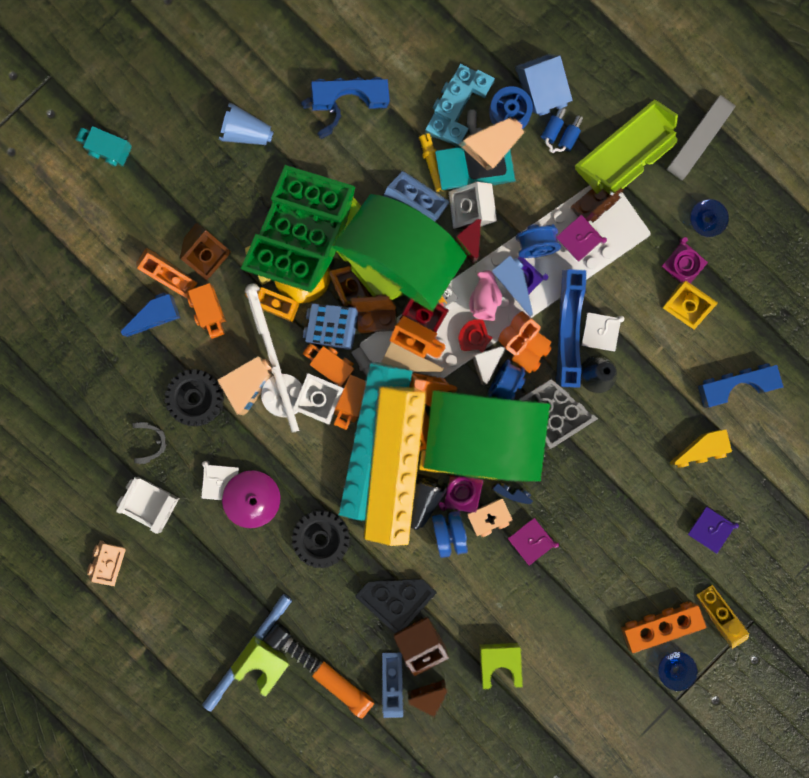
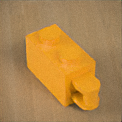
(277, 304)

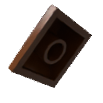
(203, 251)

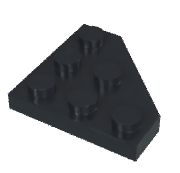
(396, 600)

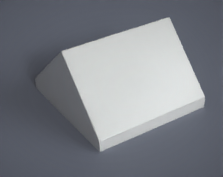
(486, 363)

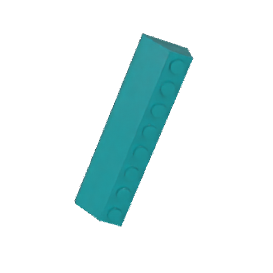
(358, 476)

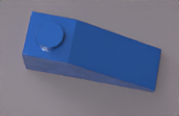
(155, 313)

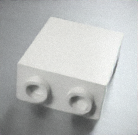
(147, 504)

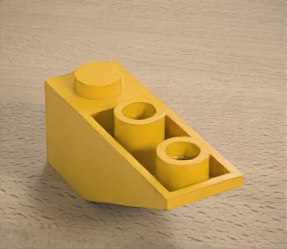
(705, 446)
(723, 617)

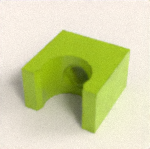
(497, 656)
(264, 657)

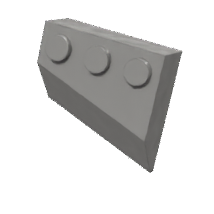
(565, 414)

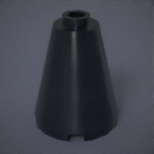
(598, 374)
(426, 498)

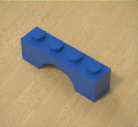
(372, 92)
(717, 392)

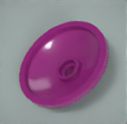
(243, 488)

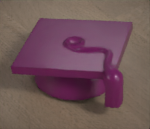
(580, 238)
(684, 263)
(462, 494)
(532, 541)

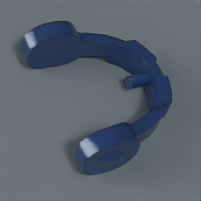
(329, 129)

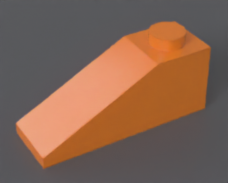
(165, 272)

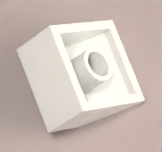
(472, 203)
(318, 399)

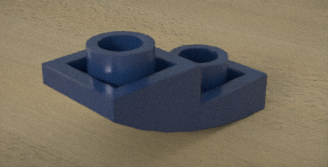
(517, 495)

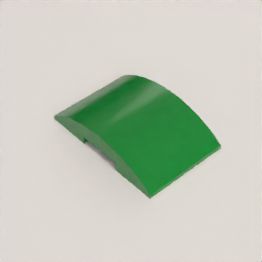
(300, 229)
(402, 248)
(486, 436)

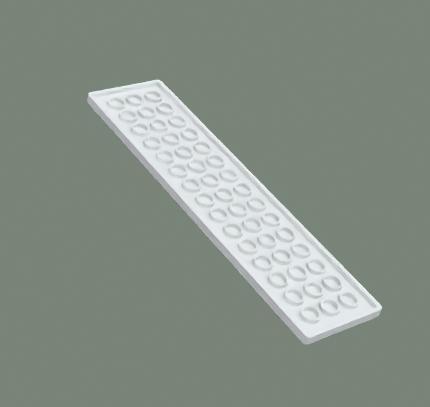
(619, 225)

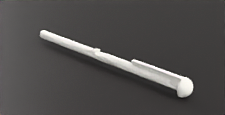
(251, 291)

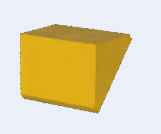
(689, 304)

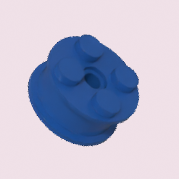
(512, 98)
(538, 241)
(507, 381)

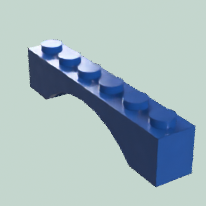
(568, 360)

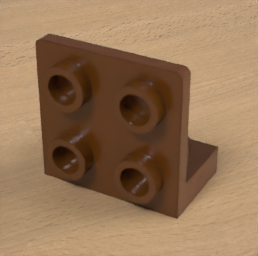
(593, 205)
(375, 313)

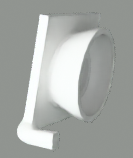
(601, 331)
(215, 480)

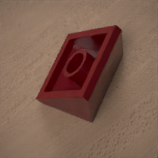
(469, 241)
(425, 317)

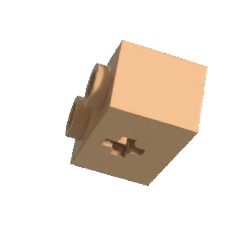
(495, 508)

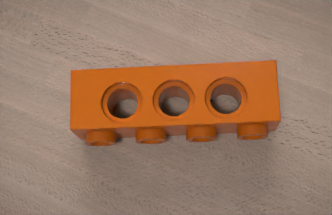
(692, 623)

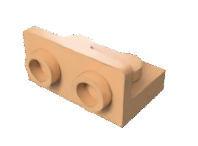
(105, 563)

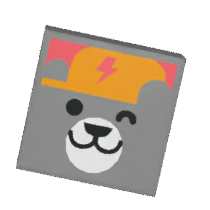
(448, 297)

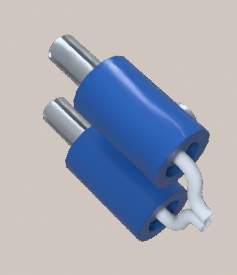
(569, 136)

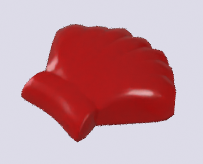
(474, 336)

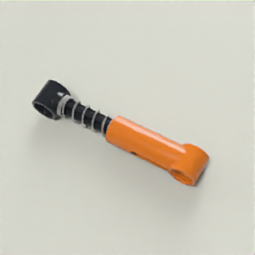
(355, 699)

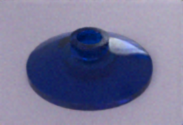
(715, 211)
(684, 677)

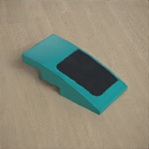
(459, 169)

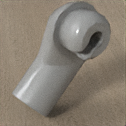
(471, 122)

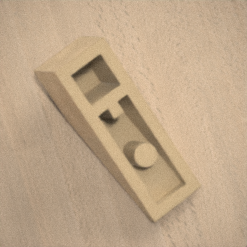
(405, 359)

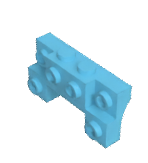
(454, 98)

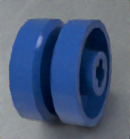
(450, 533)

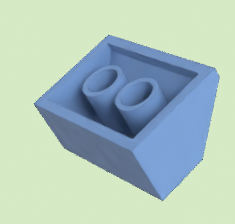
(417, 195)

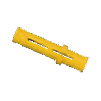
(429, 154)

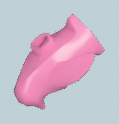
(485, 297)

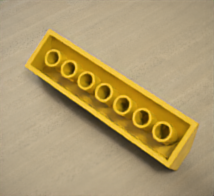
(394, 465)

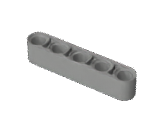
(701, 137)

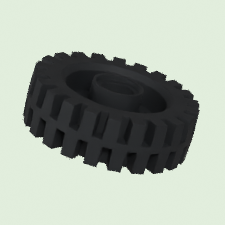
(180, 392)
(319, 554)

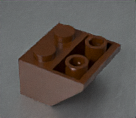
(421, 646)

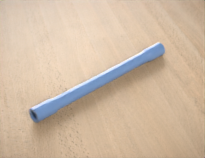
(277, 611)

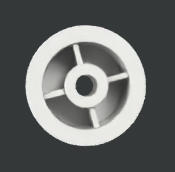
(271, 395)

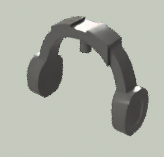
(163, 440)

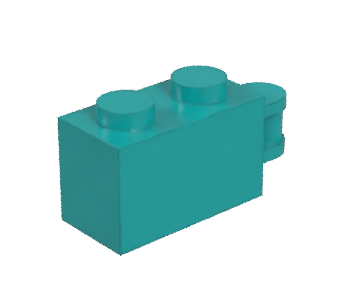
(104, 145)

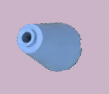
(244, 128)

